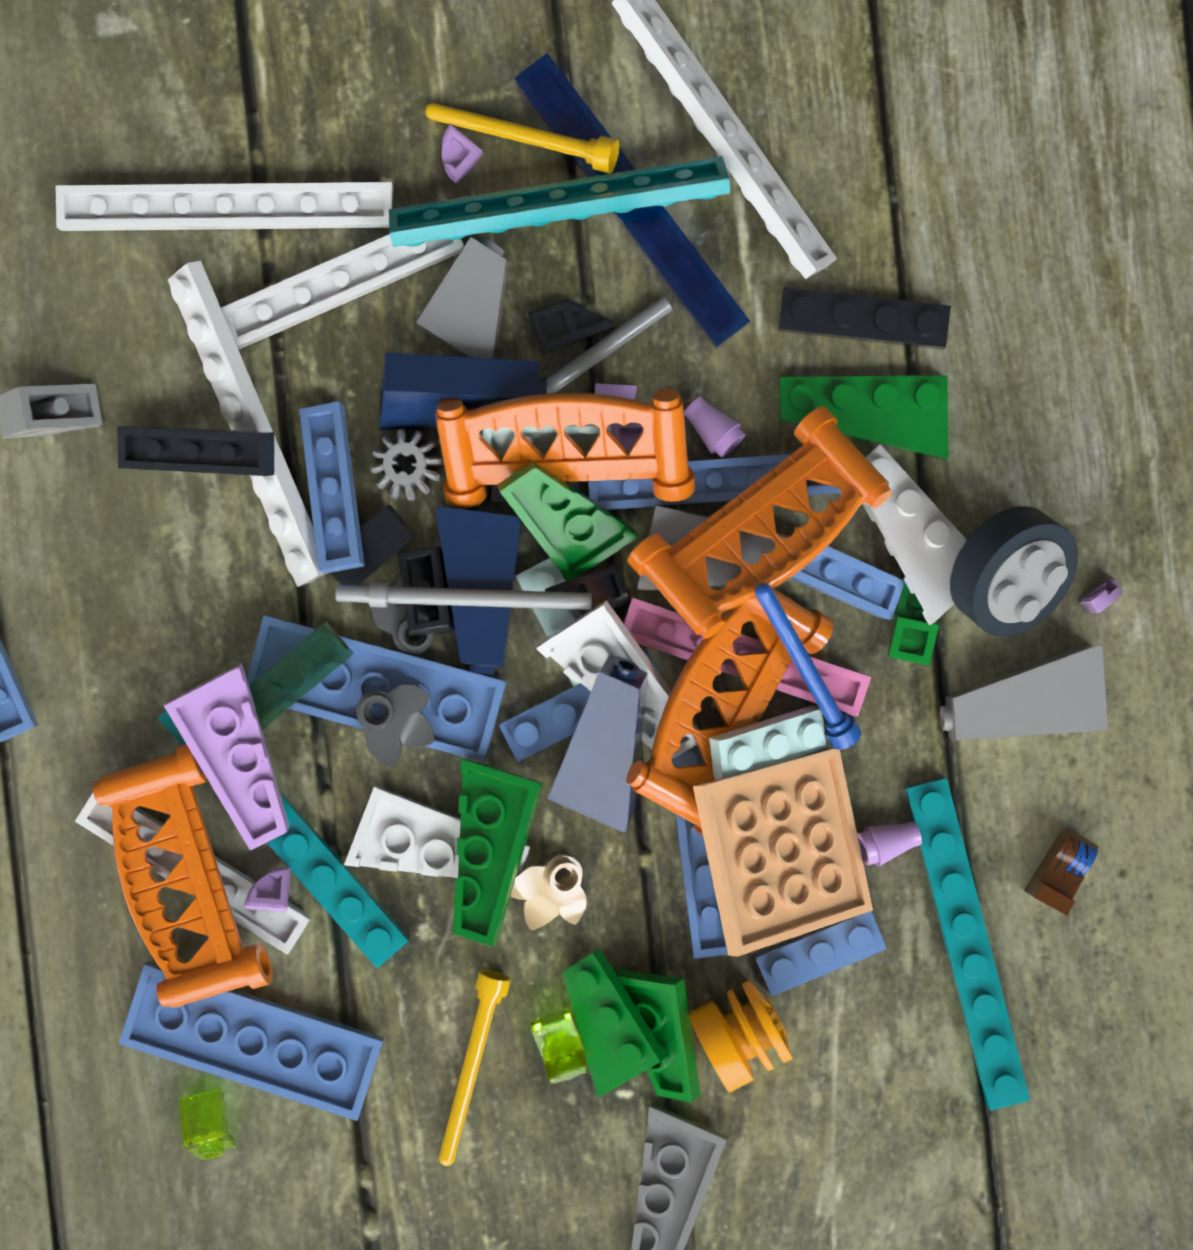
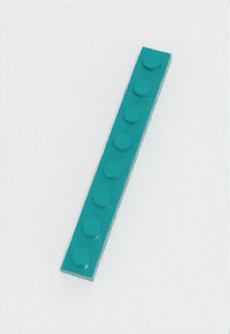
(558, 201)
(331, 882)
(967, 944)

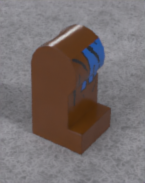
(1062, 871)

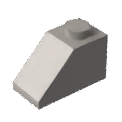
(48, 410)

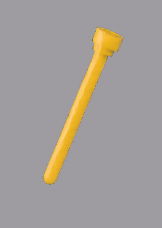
(599, 152)
(491, 989)

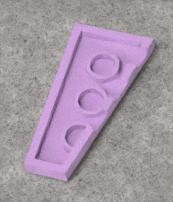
(230, 748)

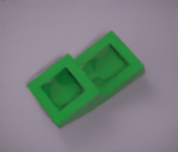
(910, 634)

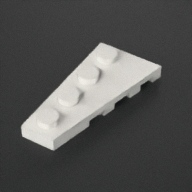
(917, 537)
(584, 649)
(407, 837)

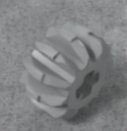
(409, 450)

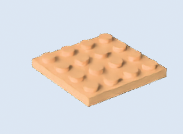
(782, 850)

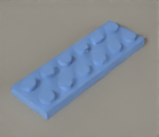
(460, 703)
(257, 1045)

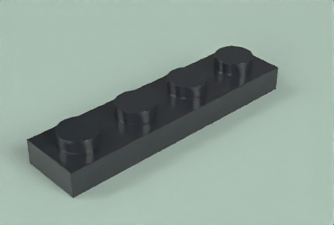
(864, 318)
(196, 450)

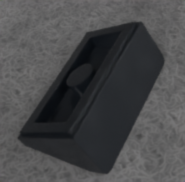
(427, 570)

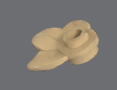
(548, 897)

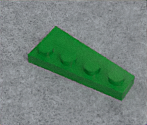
(877, 409)
(493, 834)

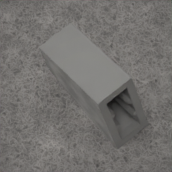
(469, 301)

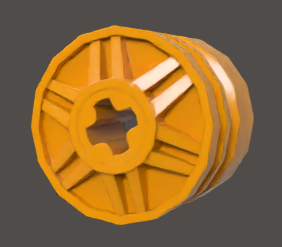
(740, 1035)

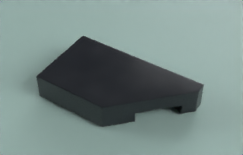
(566, 324)
(602, 583)

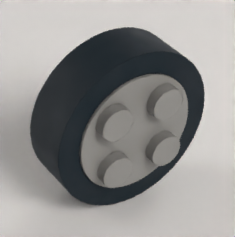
(1013, 571)

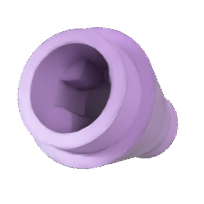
(714, 427)
(886, 842)

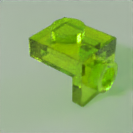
(560, 1046)
(205, 1125)

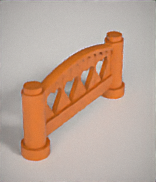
(656, 454)
(824, 458)
(760, 675)
(222, 960)

